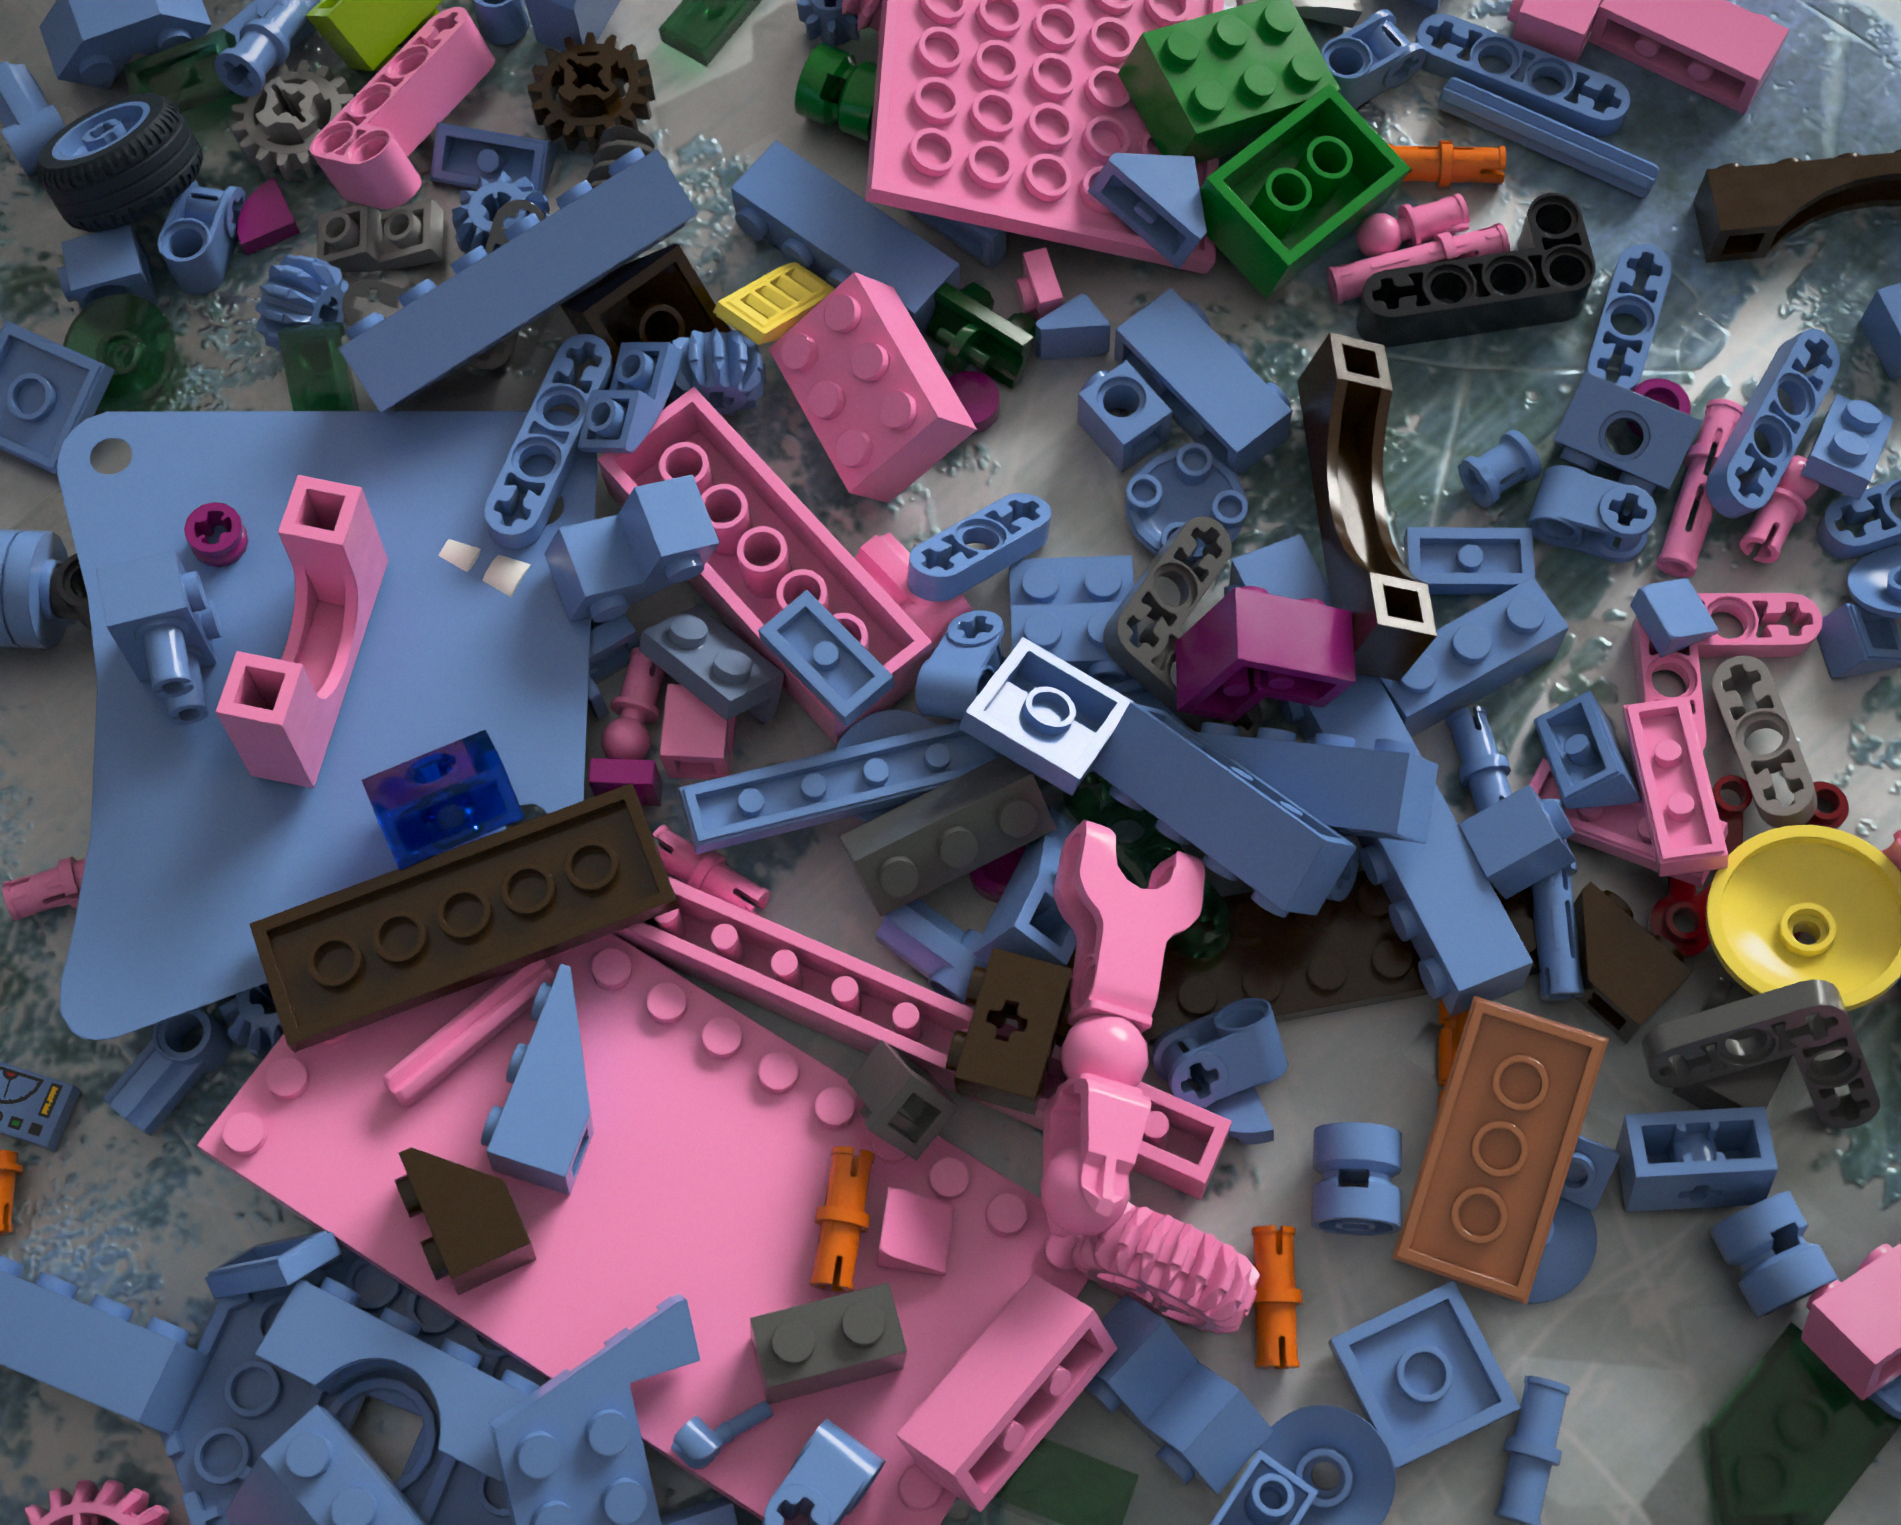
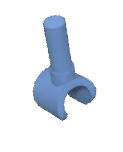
(700, 1444)

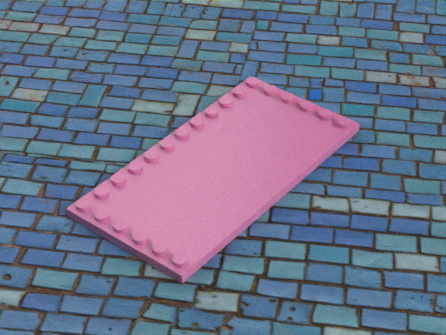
(691, 1187)

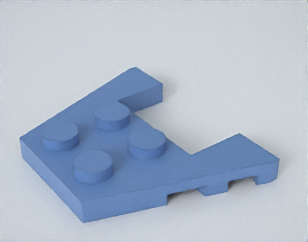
(576, 1441)

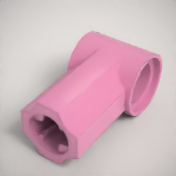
(888, 565)

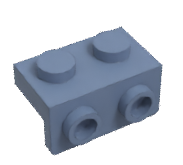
(714, 664)

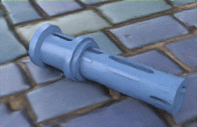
(261, 46)

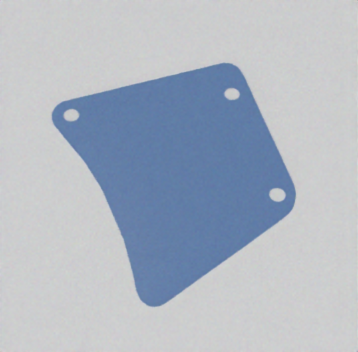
(179, 827)

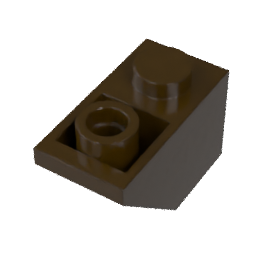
(1622, 964)
(470, 1220)

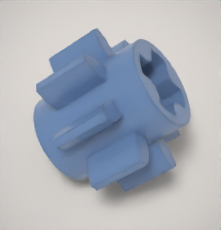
(826, 22)

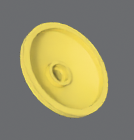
(1816, 885)

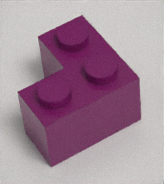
(1263, 648)

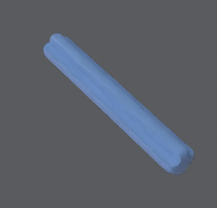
(1548, 137)

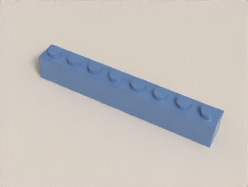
(1433, 887)

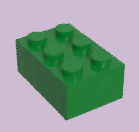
(1223, 77)
(1299, 190)

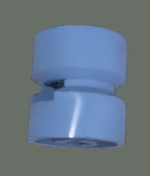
(1356, 1155)
(1772, 1254)

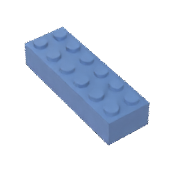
(518, 281)

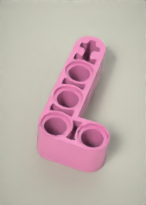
(373, 135)

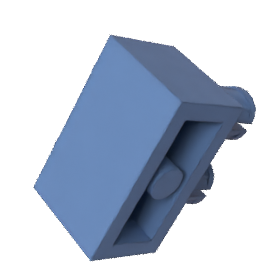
(162, 628)

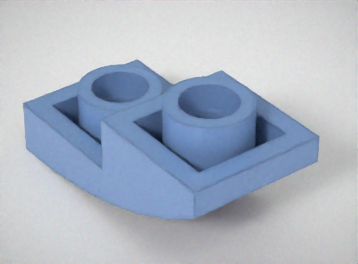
(640, 386)

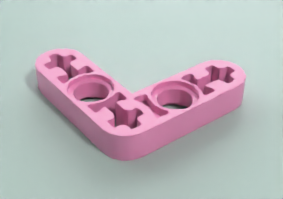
(1745, 606)

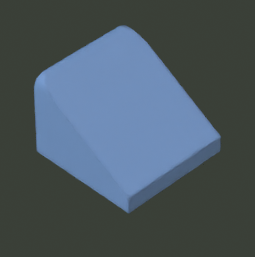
(1073, 331)
(1672, 615)
(1858, 642)

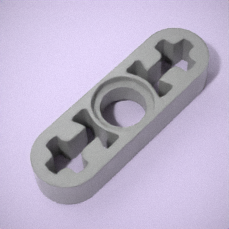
(1758, 767)

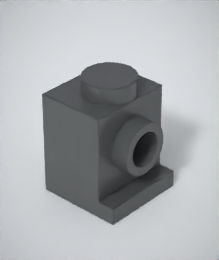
(901, 1100)

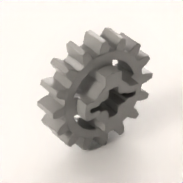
(287, 116)

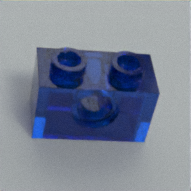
(442, 799)

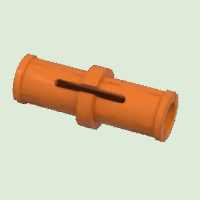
(1453, 164)
(842, 1219)
(1275, 1297)

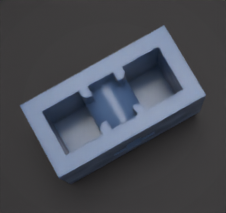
(1696, 1159)

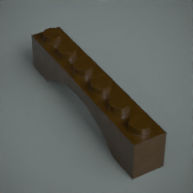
(1756, 207)
(1345, 417)

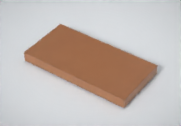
(1500, 1149)

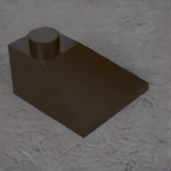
(645, 302)

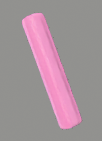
(466, 1032)

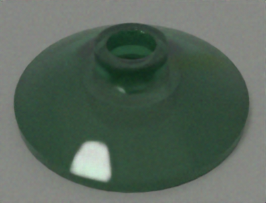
(113, 328)

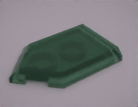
(1791, 1440)

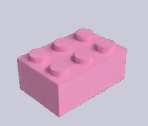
(871, 388)

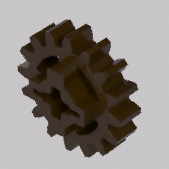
(590, 90)

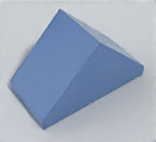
(568, 18)
(1156, 200)

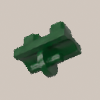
(979, 336)

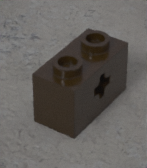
(1014, 1070)

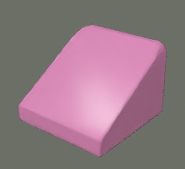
(915, 1233)

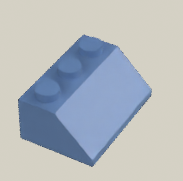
(320, 1478)

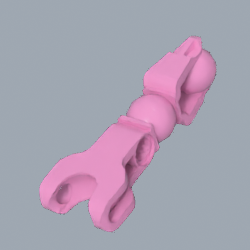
(1121, 941)

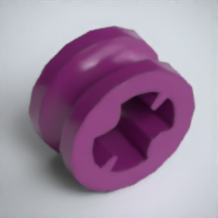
(201, 525)

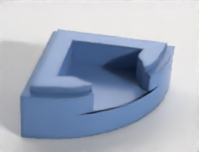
(1247, 1115)

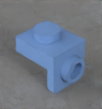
(609, 653)

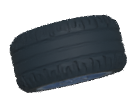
(119, 162)

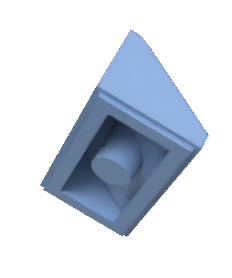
(469, 152)
(1586, 755)

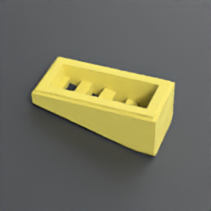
(773, 302)

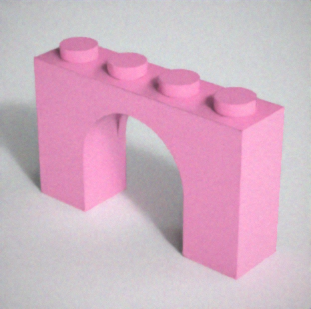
(288, 707)

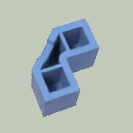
(98, 37)
(626, 557)
(1181, 1405)

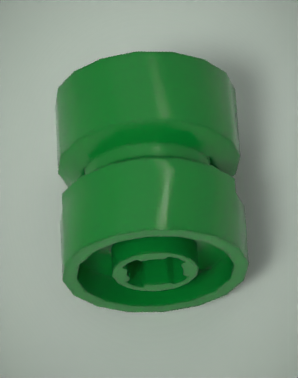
(837, 90)

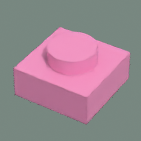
(1038, 288)

